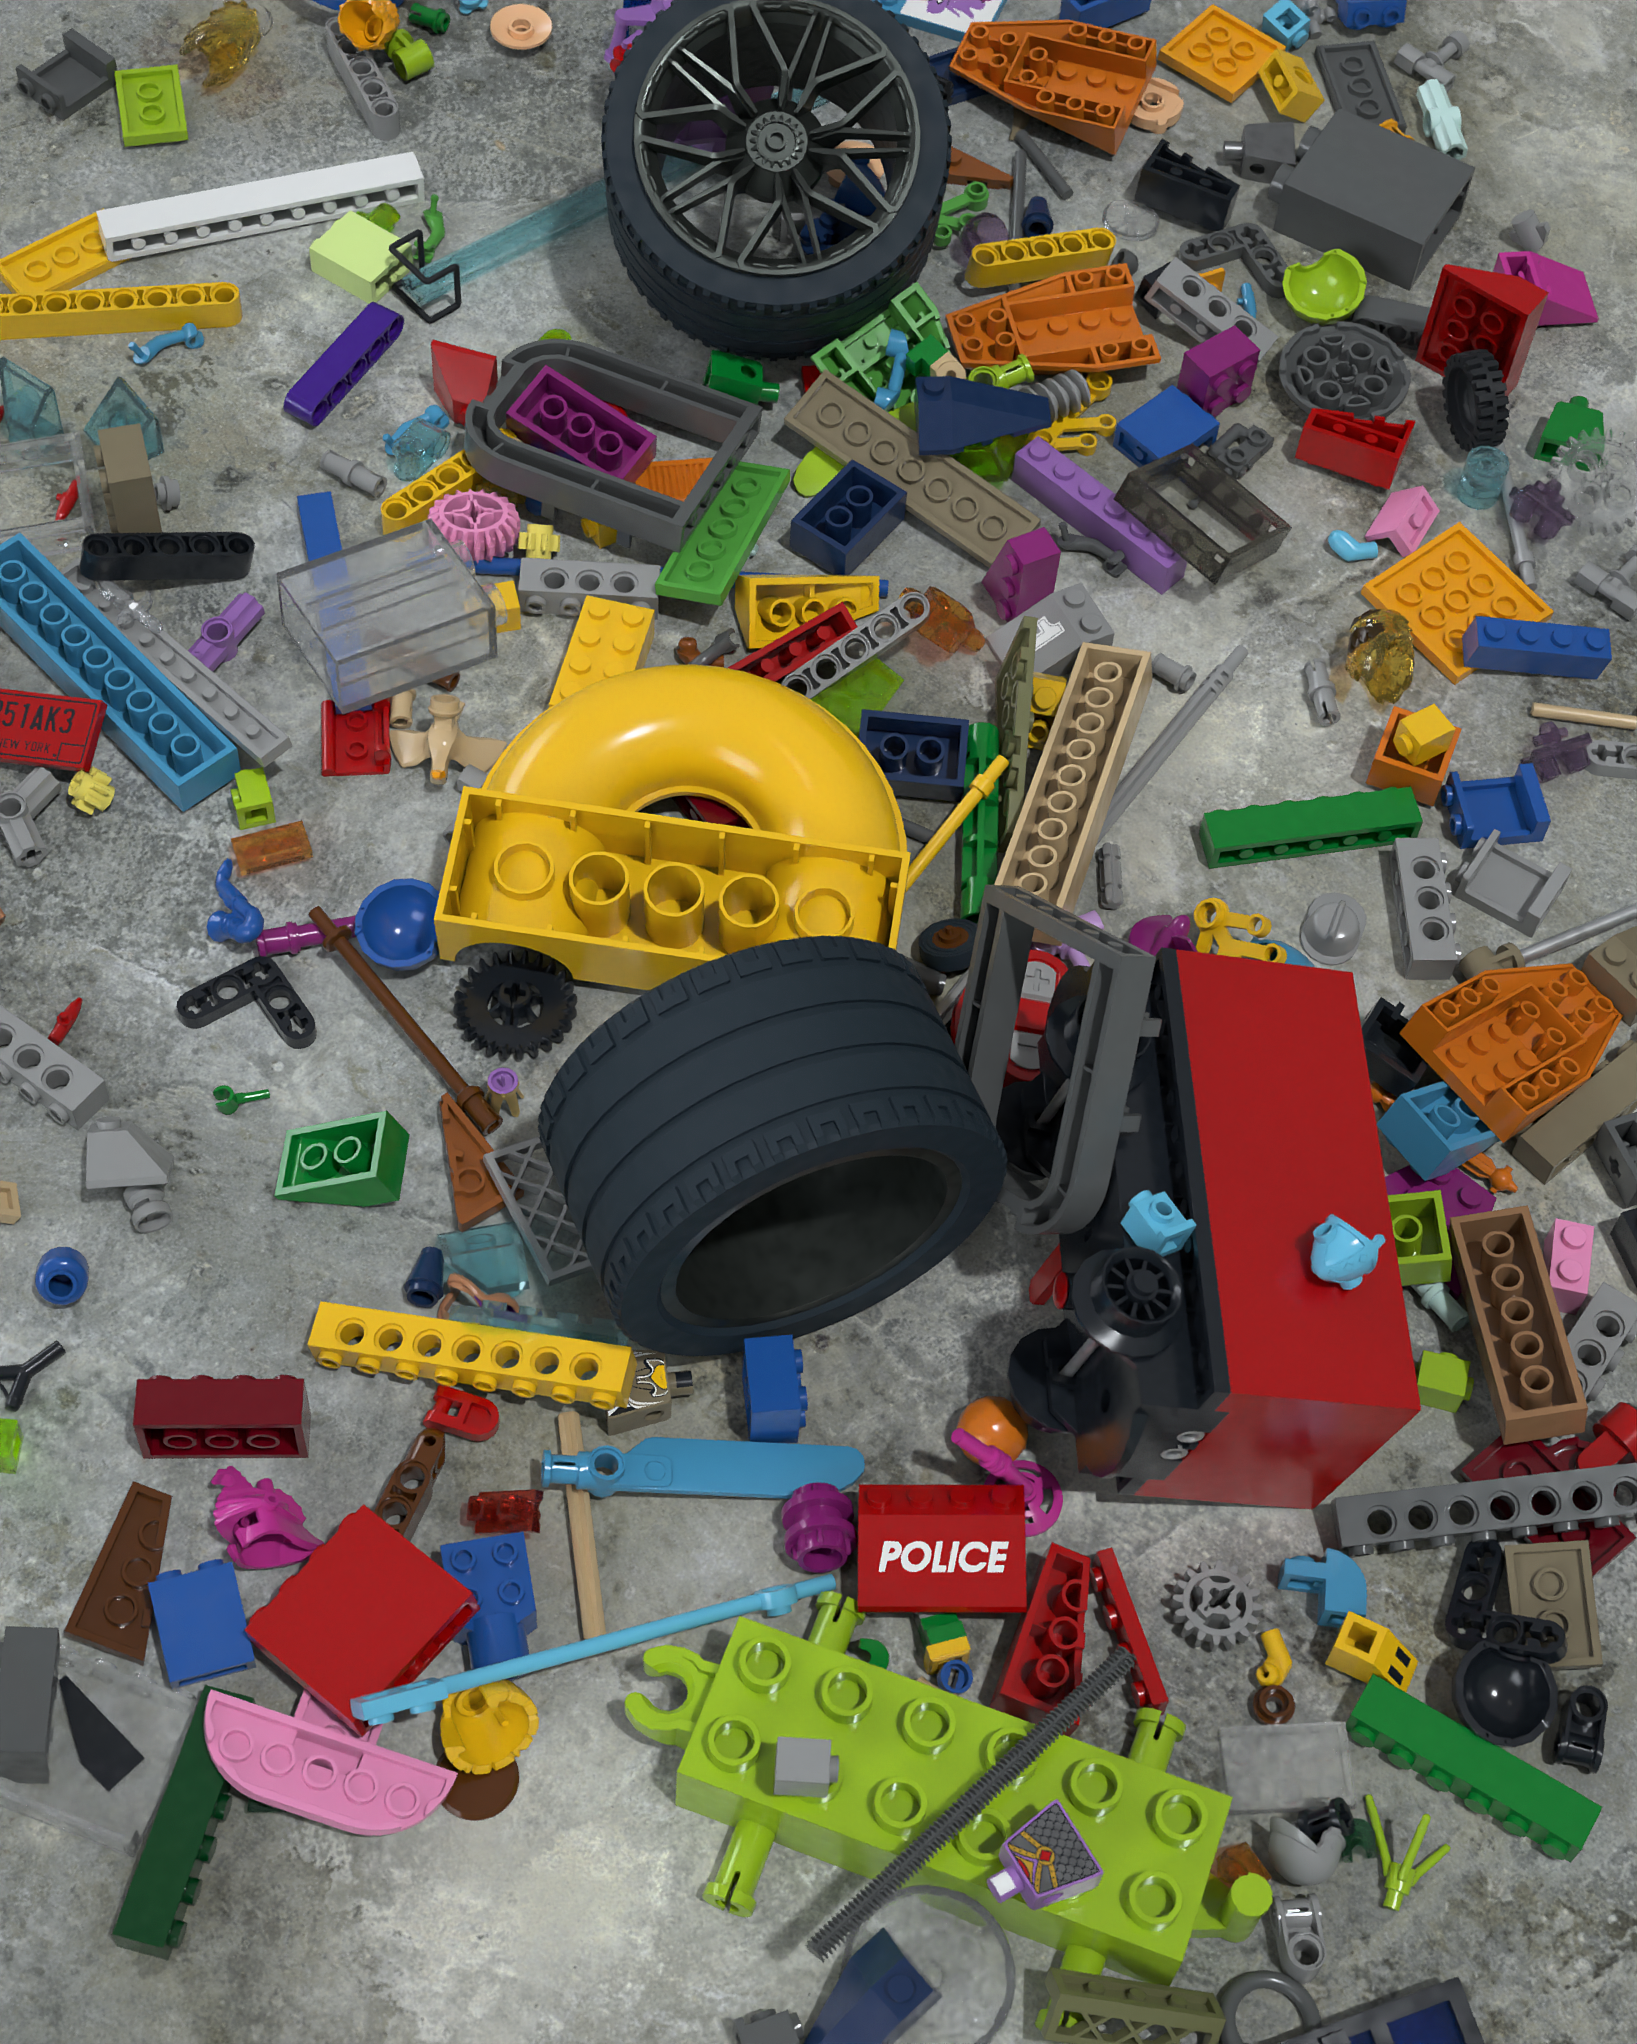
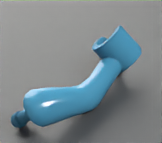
(193, 339)
(432, 414)

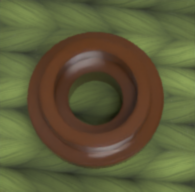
(1275, 1694)

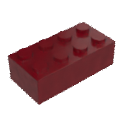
(222, 1417)

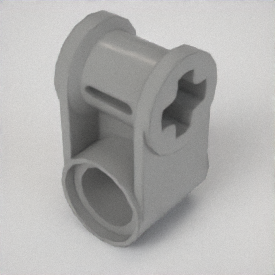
(1298, 1928)

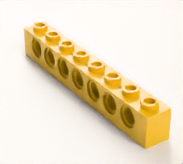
(339, 1324)

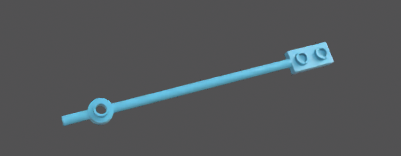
(423, 1694)

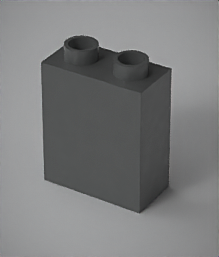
(1370, 196)

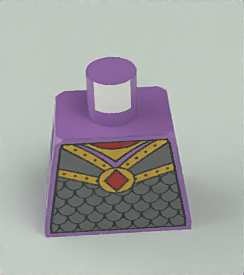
(1045, 1861)

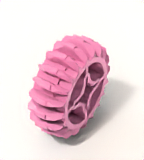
(480, 520)

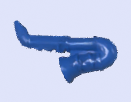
(244, 922)

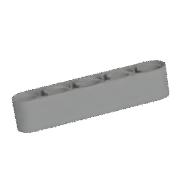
(364, 83)
(863, 634)

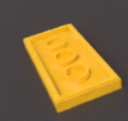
(58, 260)

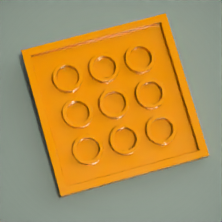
(1444, 590)

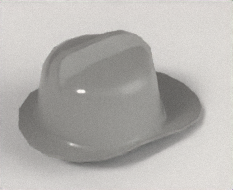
(1333, 928)

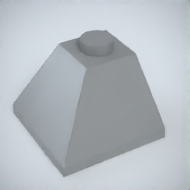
(124, 1156)

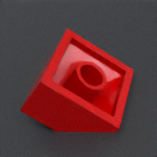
(461, 376)

